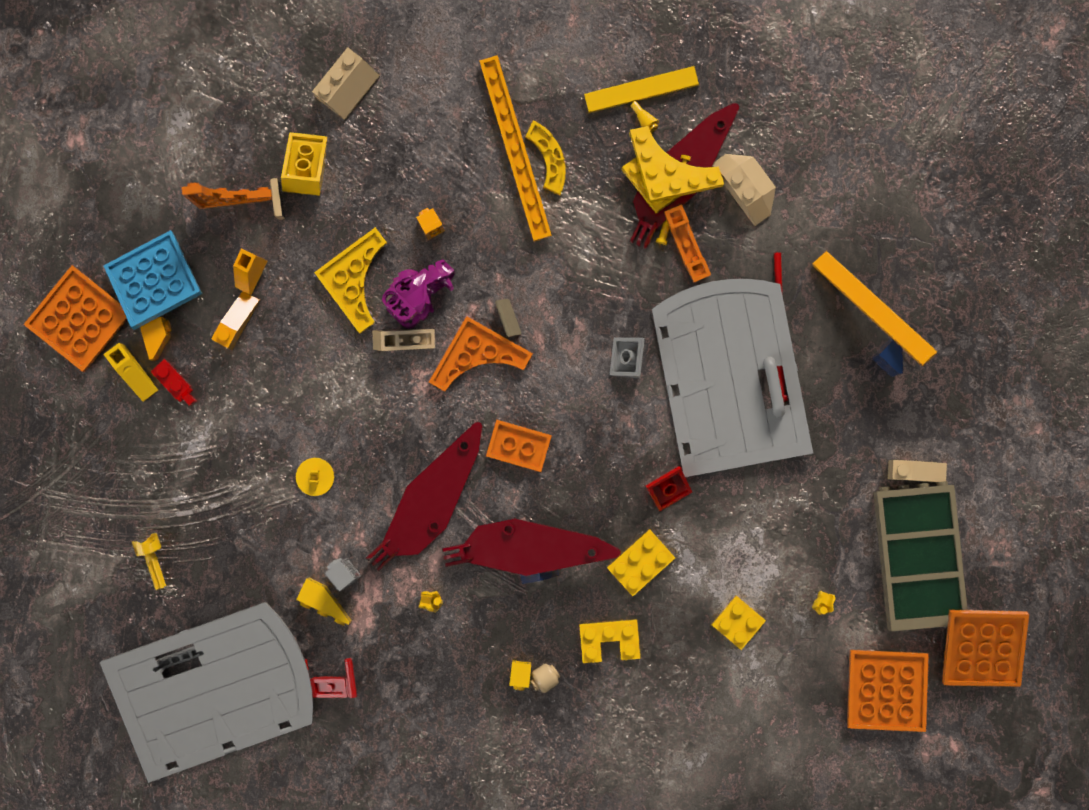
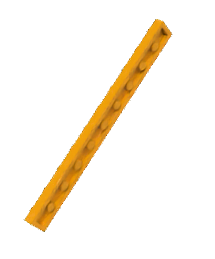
(515, 148)

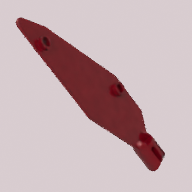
(703, 147)
(430, 500)
(529, 548)

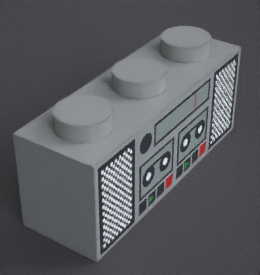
(342, 573)

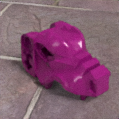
(418, 297)

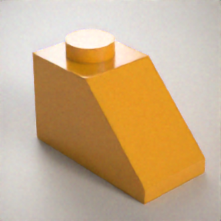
(430, 223)
(156, 336)

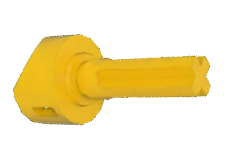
(148, 550)

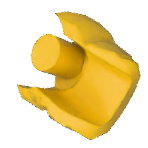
(430, 601)
(824, 603)

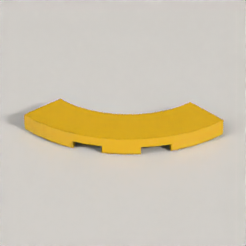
(552, 154)

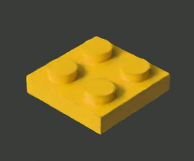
(738, 622)

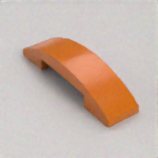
(686, 243)

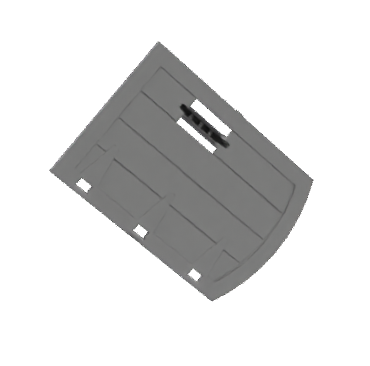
(714, 353)
(240, 694)

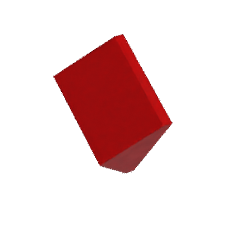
(668, 488)

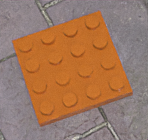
(77, 318)
(985, 648)
(887, 690)

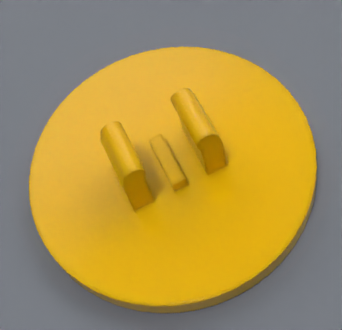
(315, 476)

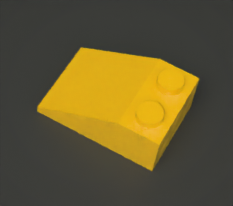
(304, 164)

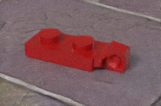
(174, 382)

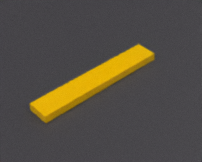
(641, 89)

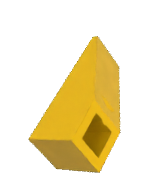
(131, 371)
(318, 596)

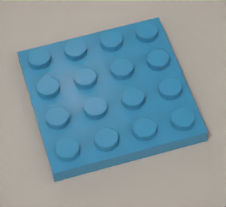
(152, 280)

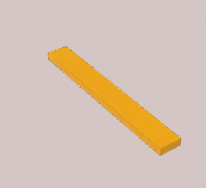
(875, 309)

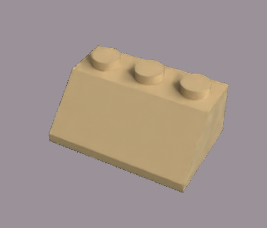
(345, 83)

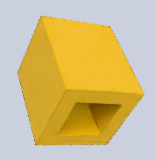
(520, 675)

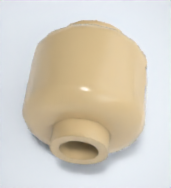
(545, 678)

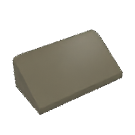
(508, 318)

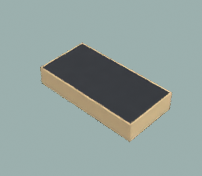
(277, 199)

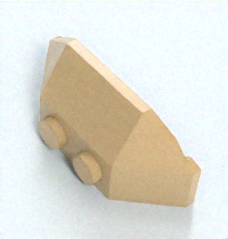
(747, 185)

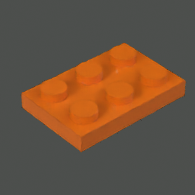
(518, 445)

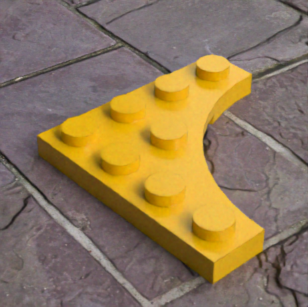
(666, 176)
(346, 277)

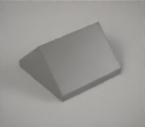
(627, 357)

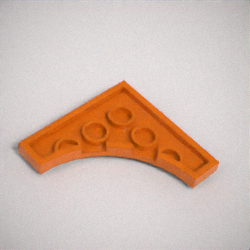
(210, 198)
(474, 347)

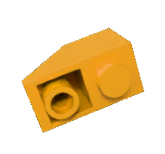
(247, 270)

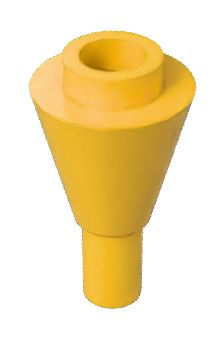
(644, 117)

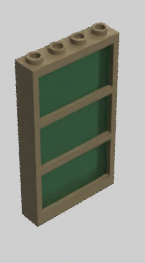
(919, 555)

